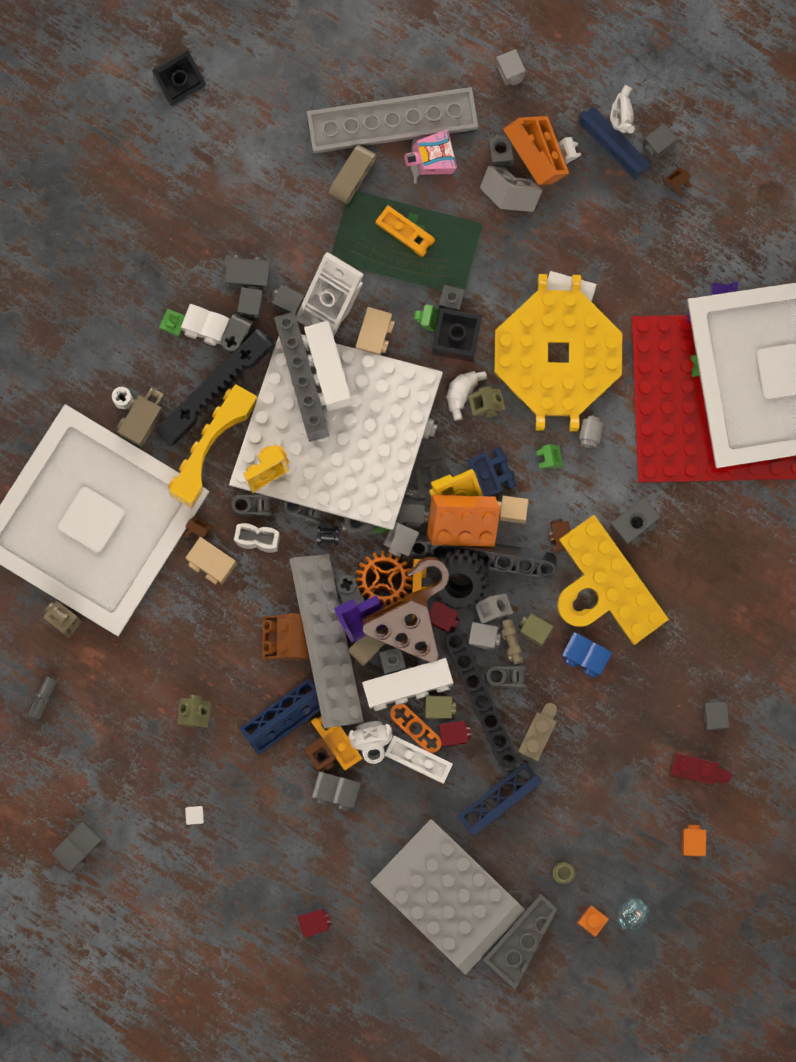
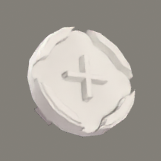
(369, 737)

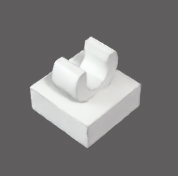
(568, 150)

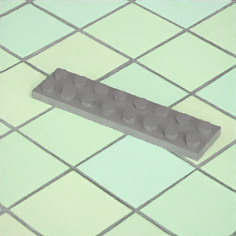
(392, 120)
(326, 641)

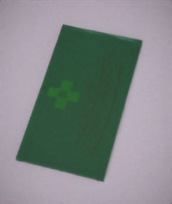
(374, 250)

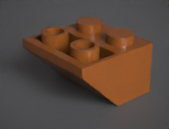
(284, 638)

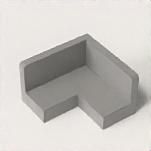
(509, 191)

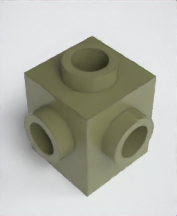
(486, 402)
(194, 712)

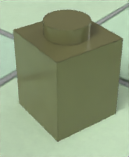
(535, 629)
(439, 708)

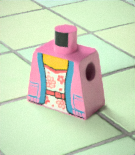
(433, 155)

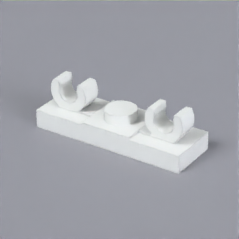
(418, 759)

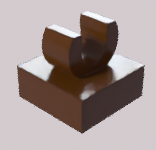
(676, 179)
(198, 527)

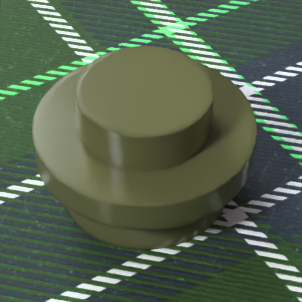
(563, 873)

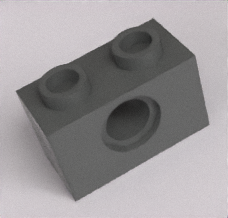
(645, 513)

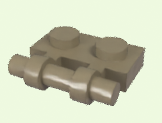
(509, 634)

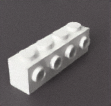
(328, 366)
(408, 683)

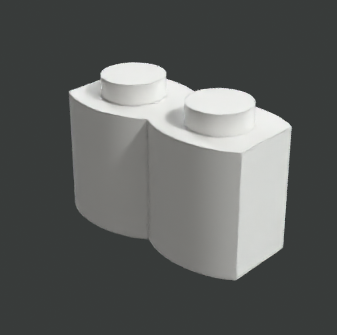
(204, 324)
(263, 538)

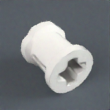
(124, 392)

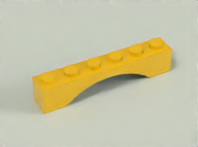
(235, 409)

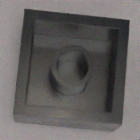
(456, 335)

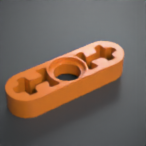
(400, 721)

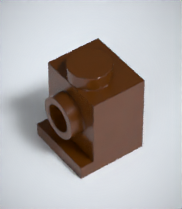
(558, 530)
(317, 747)

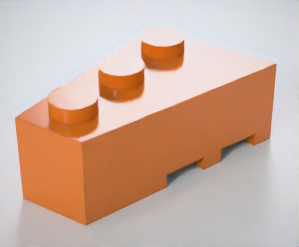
(538, 148)

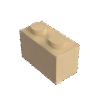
(375, 331)
(210, 561)

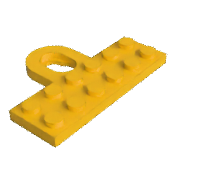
(612, 579)

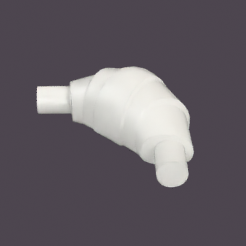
(622, 112)
(460, 389)

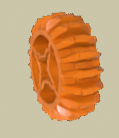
(372, 564)

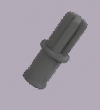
(42, 698)

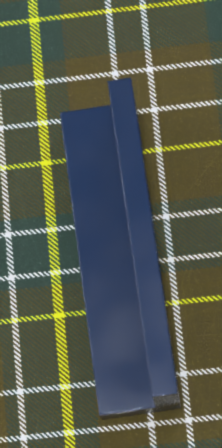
(613, 142)
(285, 718)
(505, 805)

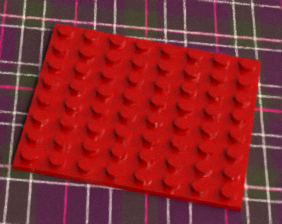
(672, 413)

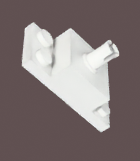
(330, 293)

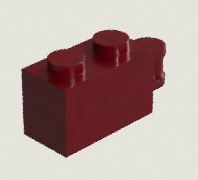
(698, 770)

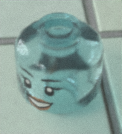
(633, 914)

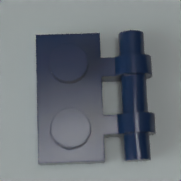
(486, 475)

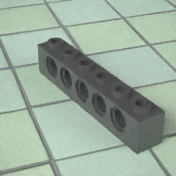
(301, 377)

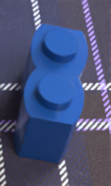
(586, 655)

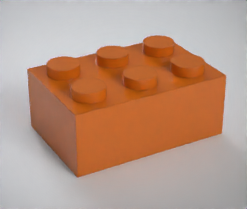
(463, 520)

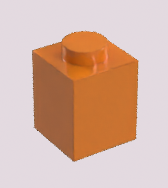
(693, 841)
(592, 921)

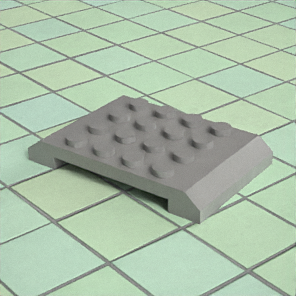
(448, 896)

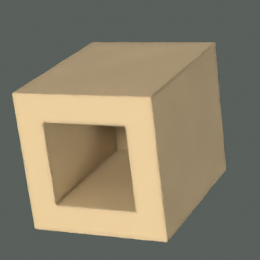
(513, 509)

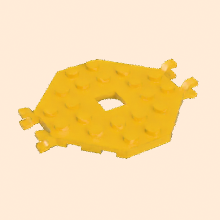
(552, 386)

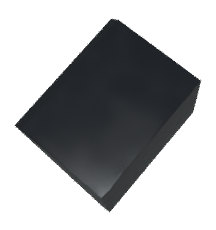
(178, 77)

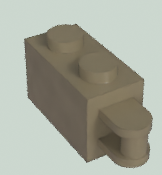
(141, 418)
(62, 618)
(538, 733)

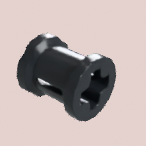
(328, 535)

